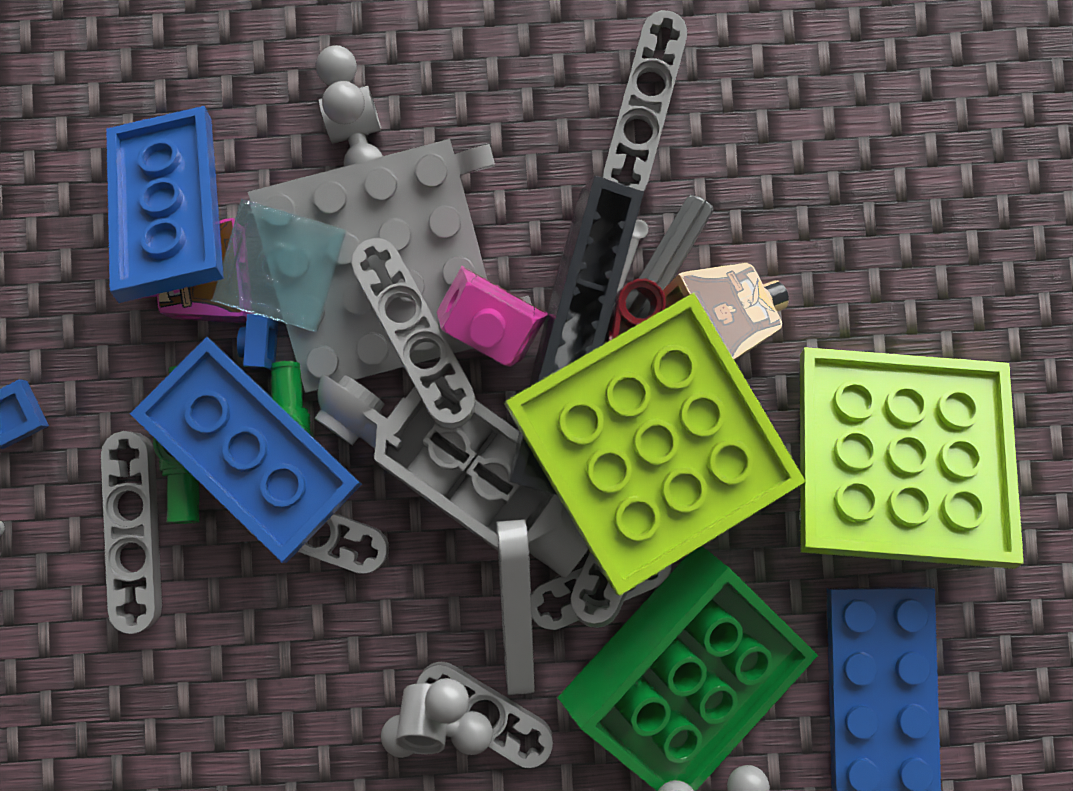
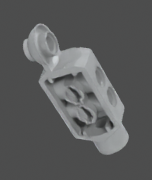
(454, 468)

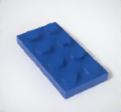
(162, 205)
(246, 450)
(883, 689)

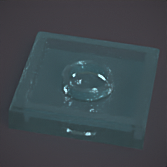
(279, 265)

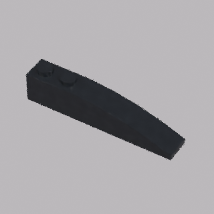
(581, 295)

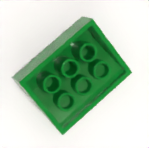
(687, 674)

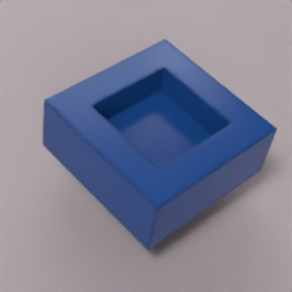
(258, 342)
(19, 413)

